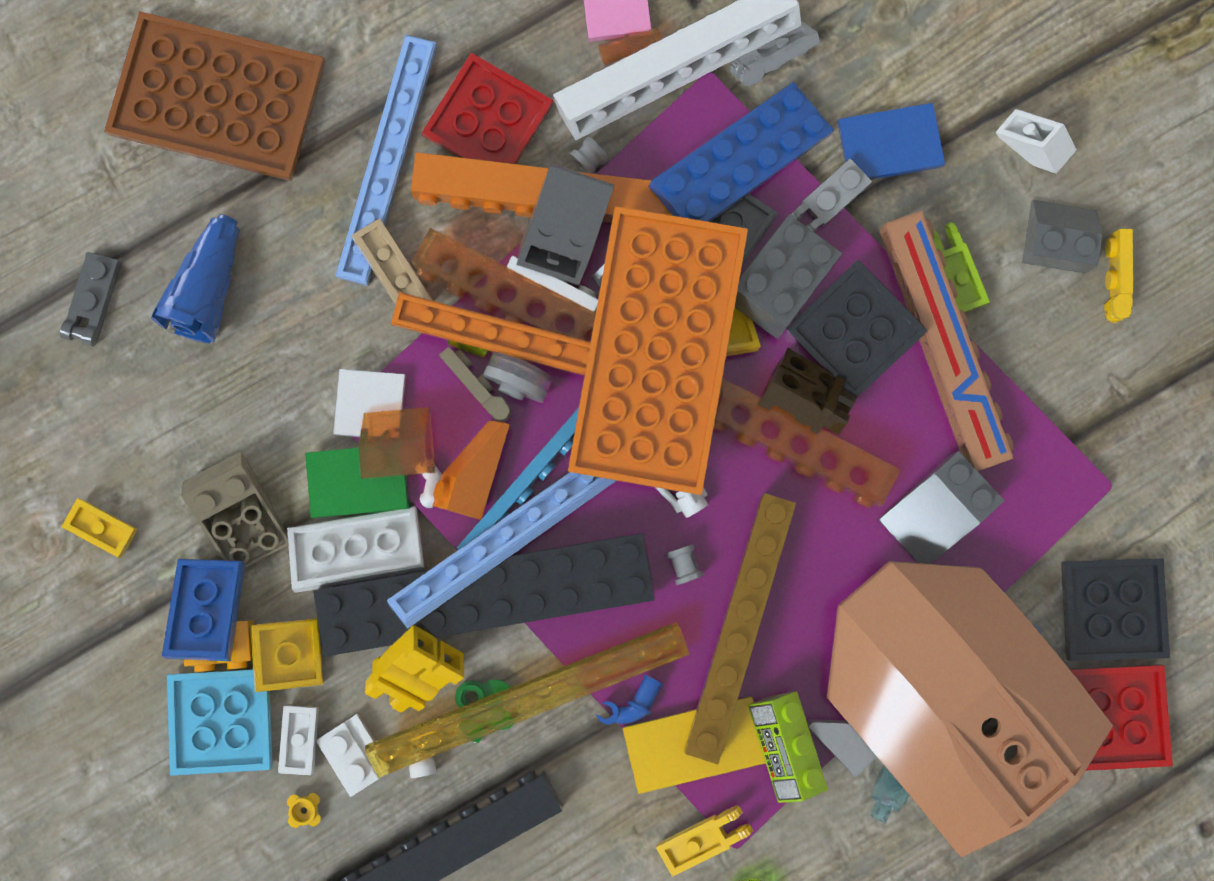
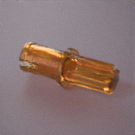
(627, 46)

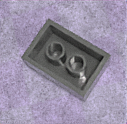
(784, 276)

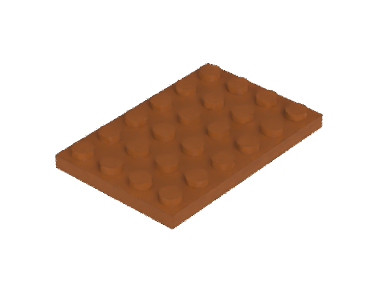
(215, 96)

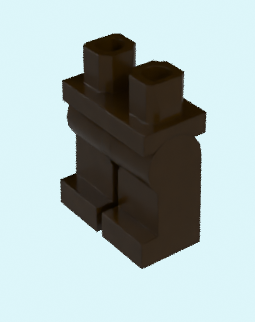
(808, 393)

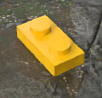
(99, 528)

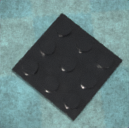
(857, 328)
(1115, 609)

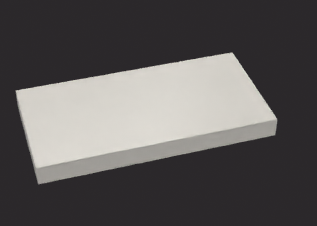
(355, 549)

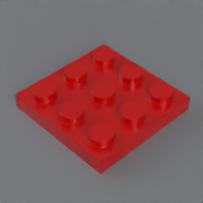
(487, 114)
(1137, 708)

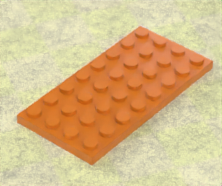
(658, 350)

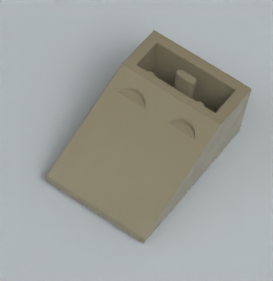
(235, 511)

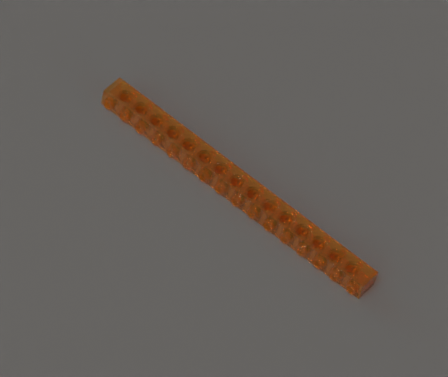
(879, 474)

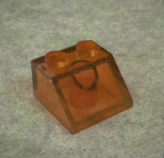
(396, 443)

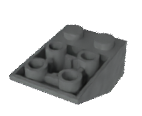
(564, 224)

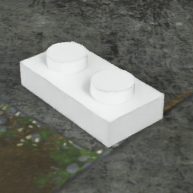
(298, 740)

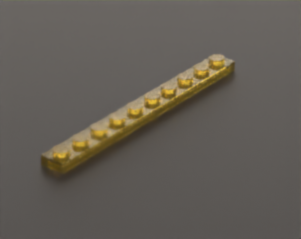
(527, 699)

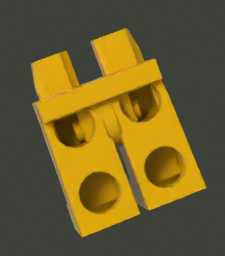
(412, 672)

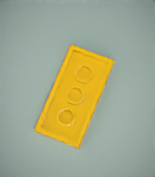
(659, 746)

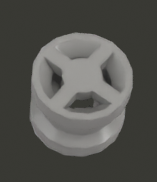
(589, 156)

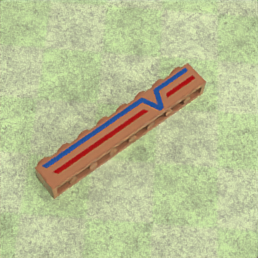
(946, 344)

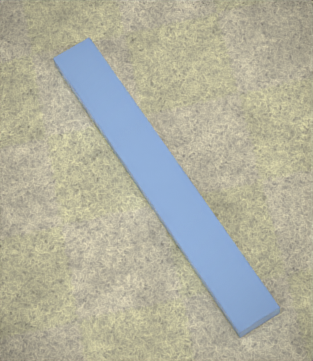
(388, 151)
(494, 546)

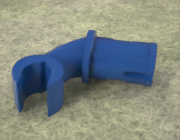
(638, 707)

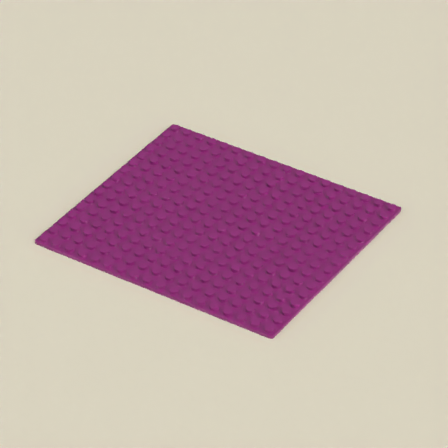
(830, 539)

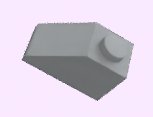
(843, 743)

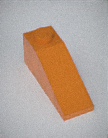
(469, 477)

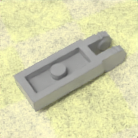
(773, 54)
(833, 195)

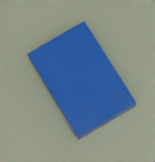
(892, 141)
(203, 610)

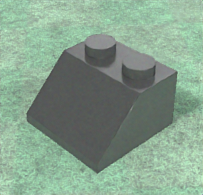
(1062, 237)

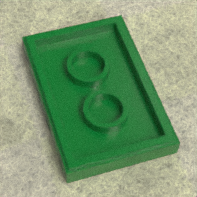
(338, 489)

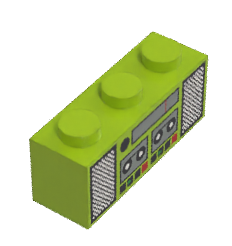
(787, 747)

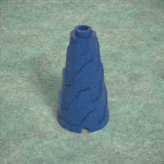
(200, 286)

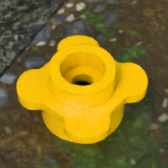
(296, 817)

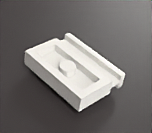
(347, 754)

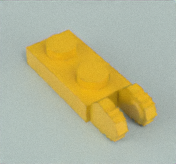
(1120, 275)
(701, 841)

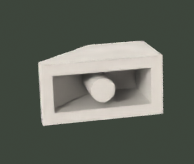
(1037, 140)

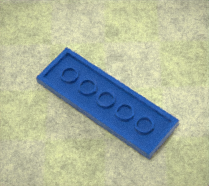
(742, 157)

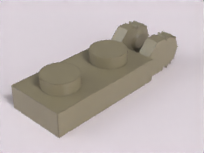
(476, 385)

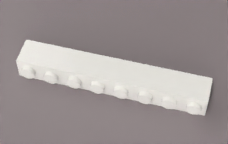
(673, 62)

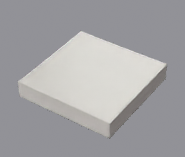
(364, 393)

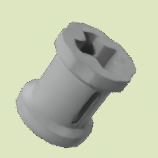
(684, 564)

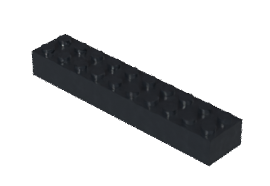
(513, 592)

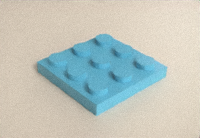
(218, 723)

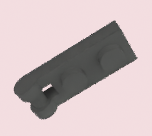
(91, 298)

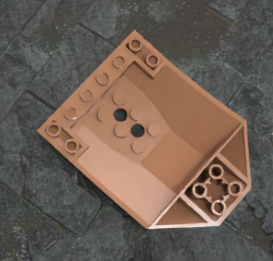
(920, 670)

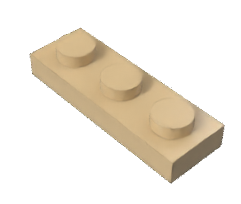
(388, 261)

